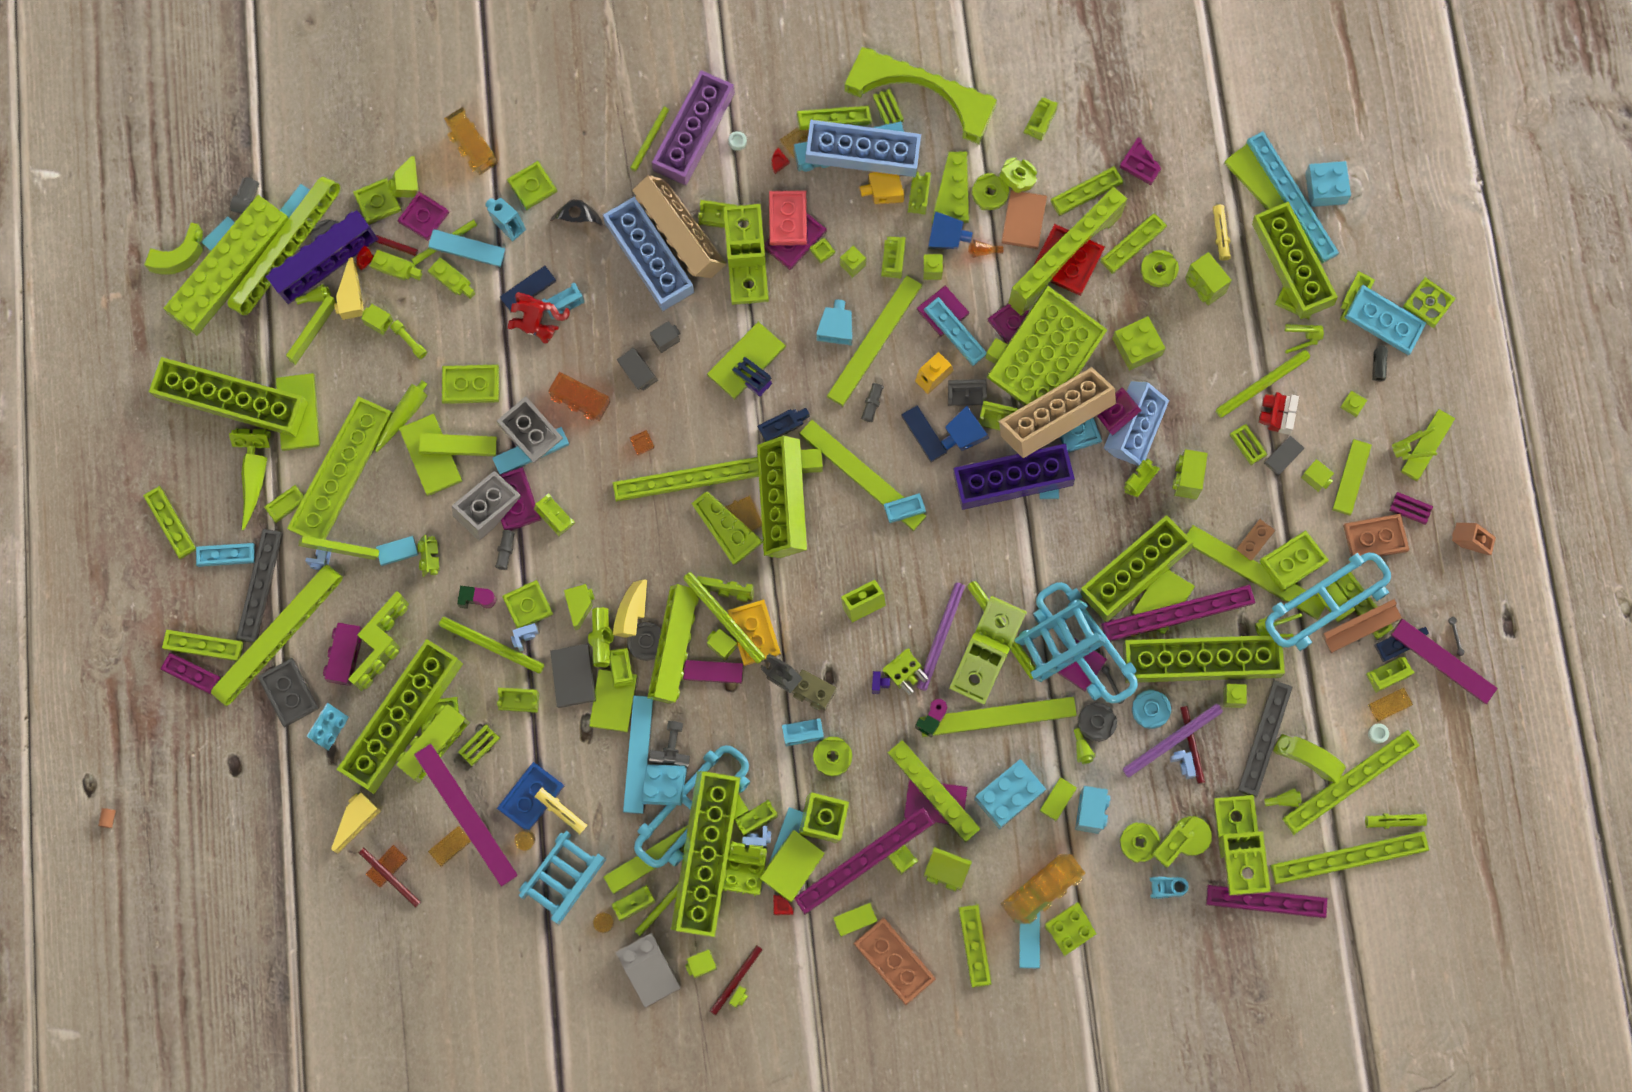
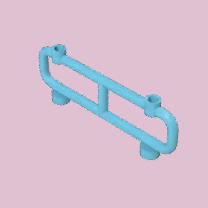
(1301, 639)
(1096, 689)
(674, 855)

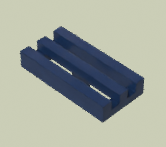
(742, 366)

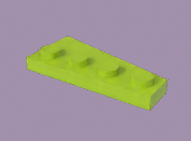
(953, 191)
(727, 529)

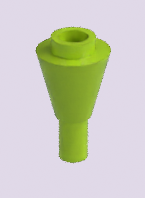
(315, 295)
(1084, 752)
(1288, 798)

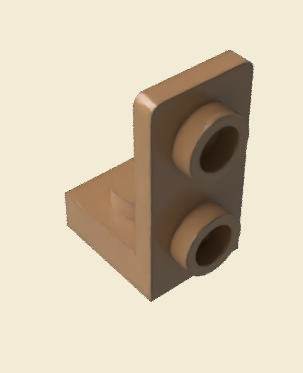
(1255, 539)

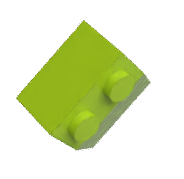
(947, 869)

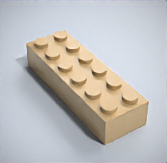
(679, 227)
(1057, 412)

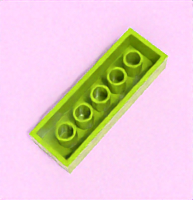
(1294, 260)
(781, 497)
(1136, 568)

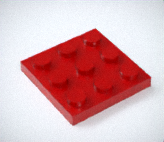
(1079, 268)

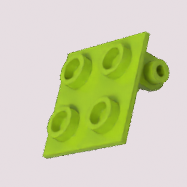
(743, 878)
(1070, 928)

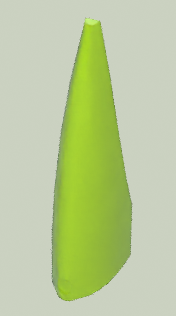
(403, 412)
(252, 479)

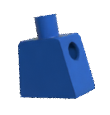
(947, 232)
(964, 431)

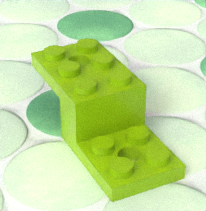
(746, 254)
(383, 645)
(987, 650)
(1241, 845)

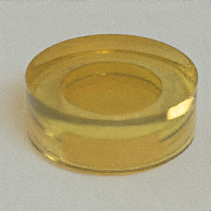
(524, 840)
(603, 922)

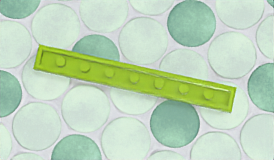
(874, 341)
(855, 469)
(686, 479)
(1251, 570)
(1006, 716)
(1350, 782)
(1349, 858)
(637, 868)

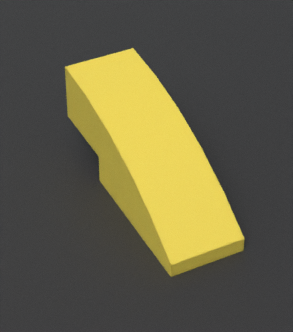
(630, 609)

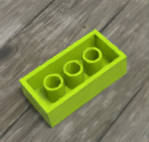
(440, 733)

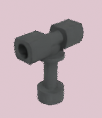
(670, 754)

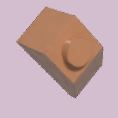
(1473, 537)

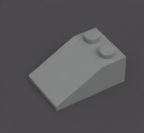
(529, 429)
(485, 505)
(648, 970)

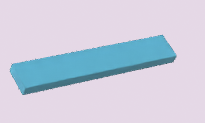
(638, 754)

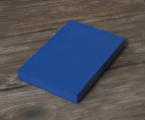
(520, 802)

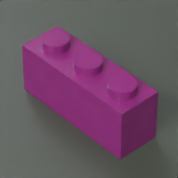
(343, 654)

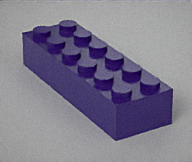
(321, 257)
(1013, 477)

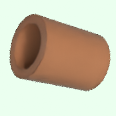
(107, 818)

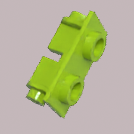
(243, 438)
(1137, 483)
(428, 563)
(749, 855)

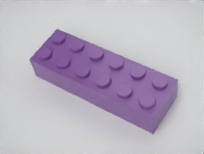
(693, 127)

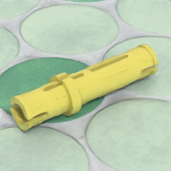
(1224, 252)
(561, 811)

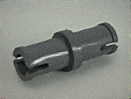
(872, 402)
(505, 550)

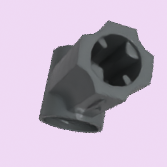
(244, 195)

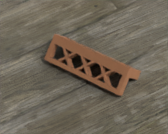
(1362, 626)

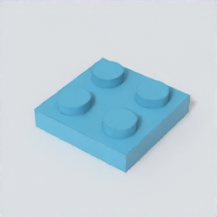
(664, 785)

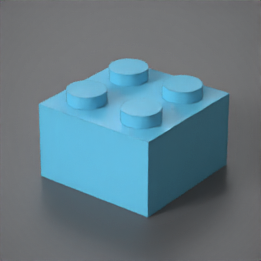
(1328, 184)
(1092, 809)

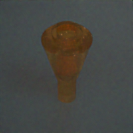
(980, 248)

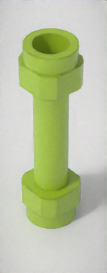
(399, 329)

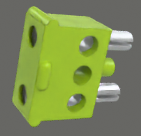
(901, 664)

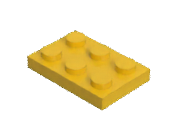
(756, 624)

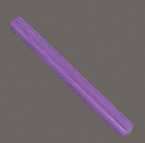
(941, 635)
(1172, 740)

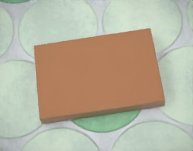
(1024, 219)
(1377, 536)

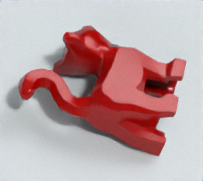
(533, 314)

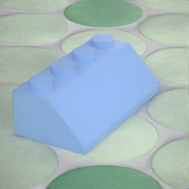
(1136, 437)

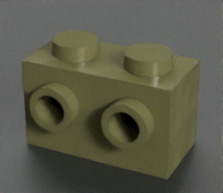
(814, 691)

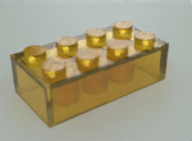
(1043, 889)

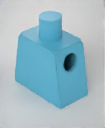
(505, 218)
(836, 325)

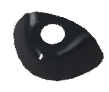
(587, 214)

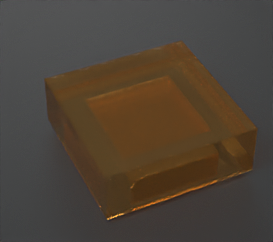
(642, 442)

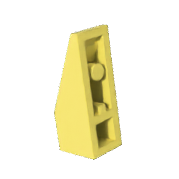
(349, 296)
(355, 819)

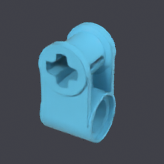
(1166, 887)

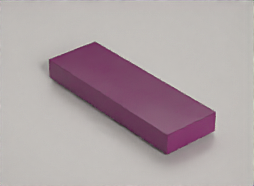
(713, 671)
(190, 673)

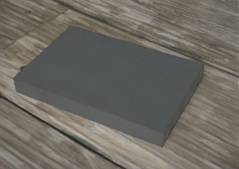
(573, 675)
(288, 692)

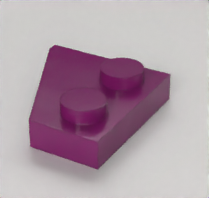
(1141, 163)

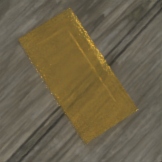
(1390, 704)
(449, 846)

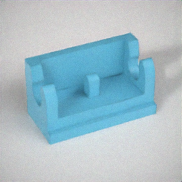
(568, 298)
(803, 732)

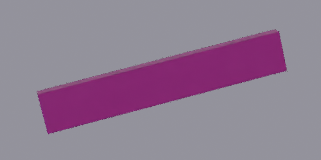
(1444, 661)
(1268, 902)

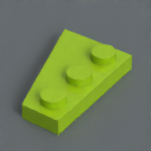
(731, 588)

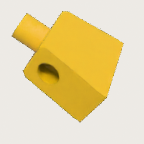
(884, 188)
(935, 372)

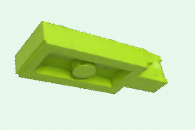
(395, 266)
(451, 278)
(1359, 280)
(1175, 842)

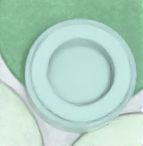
(737, 141)
(1378, 733)

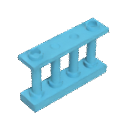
(1075, 650)
(570, 895)

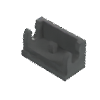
(637, 369)
(966, 392)
(781, 674)

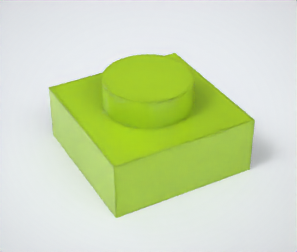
(1353, 403)
(739, 997)

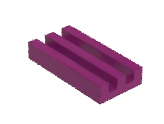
(1427, 507)

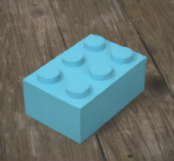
(1009, 794)

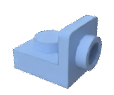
(323, 559)
(527, 633)
(1187, 765)
(754, 839)

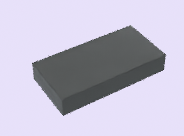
(1284, 455)

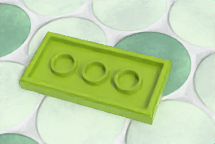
(1253, 177)
(758, 346)
(309, 430)
(434, 470)

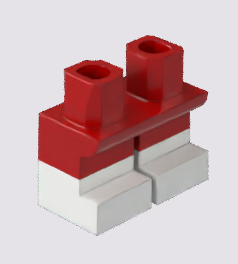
(1282, 412)

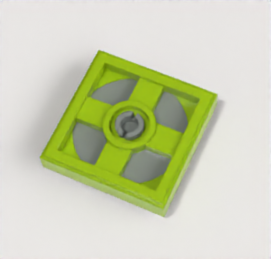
(1429, 302)

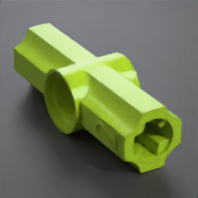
(600, 637)

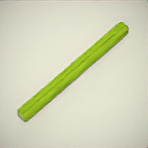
(1263, 383)
(724, 618)
(491, 645)
(1016, 648)

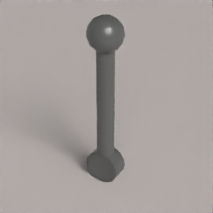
(1452, 621)
(1105, 670)

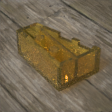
(469, 142)

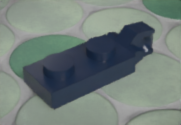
(783, 424)
(1391, 647)

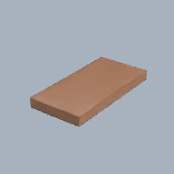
(894, 961)

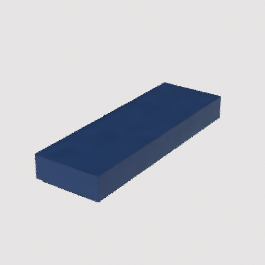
(531, 286)
(924, 433)

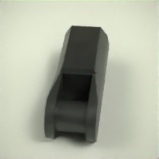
(1380, 364)

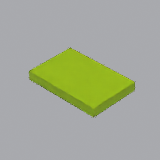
(470, 384)
(1294, 560)
(1165, 591)
(612, 704)
(791, 865)

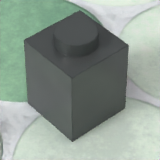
(665, 336)

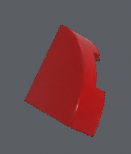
(779, 161)
(364, 258)
(781, 906)

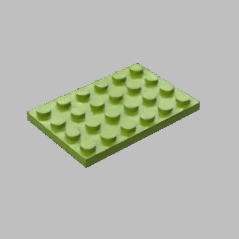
(1046, 348)

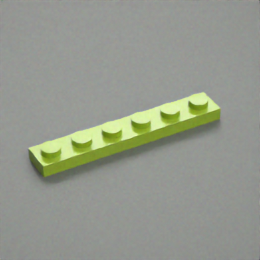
(934, 791)

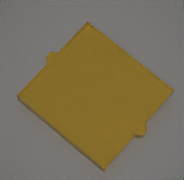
(746, 512)

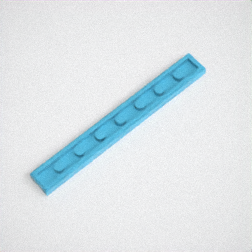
(1291, 193)

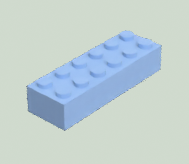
(863, 148)
(648, 253)

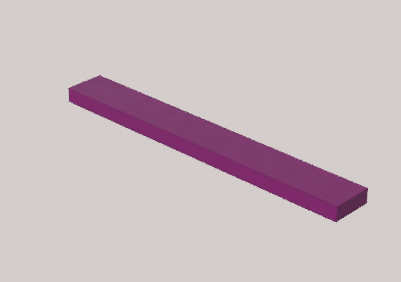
(1178, 613)
(465, 814)
(864, 860)

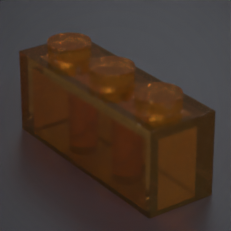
(579, 397)

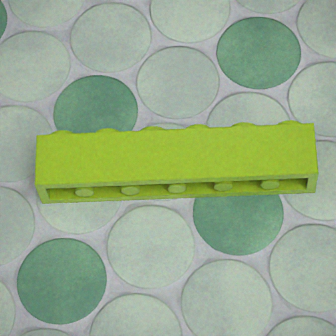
(673, 644)

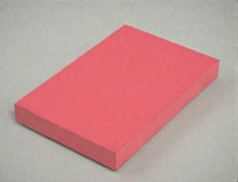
(787, 218)

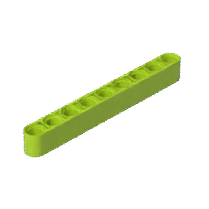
(284, 244)
(276, 635)

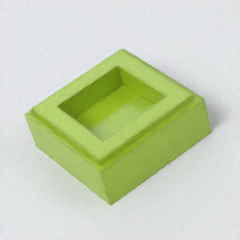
(822, 250)

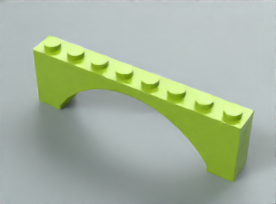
(877, 70)
(1099, 217)

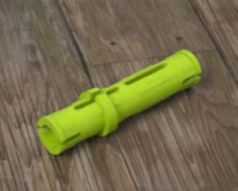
(1387, 821)

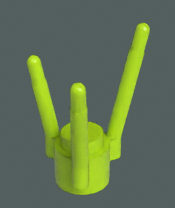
(1312, 332)
(1403, 447)
(1261, 627)

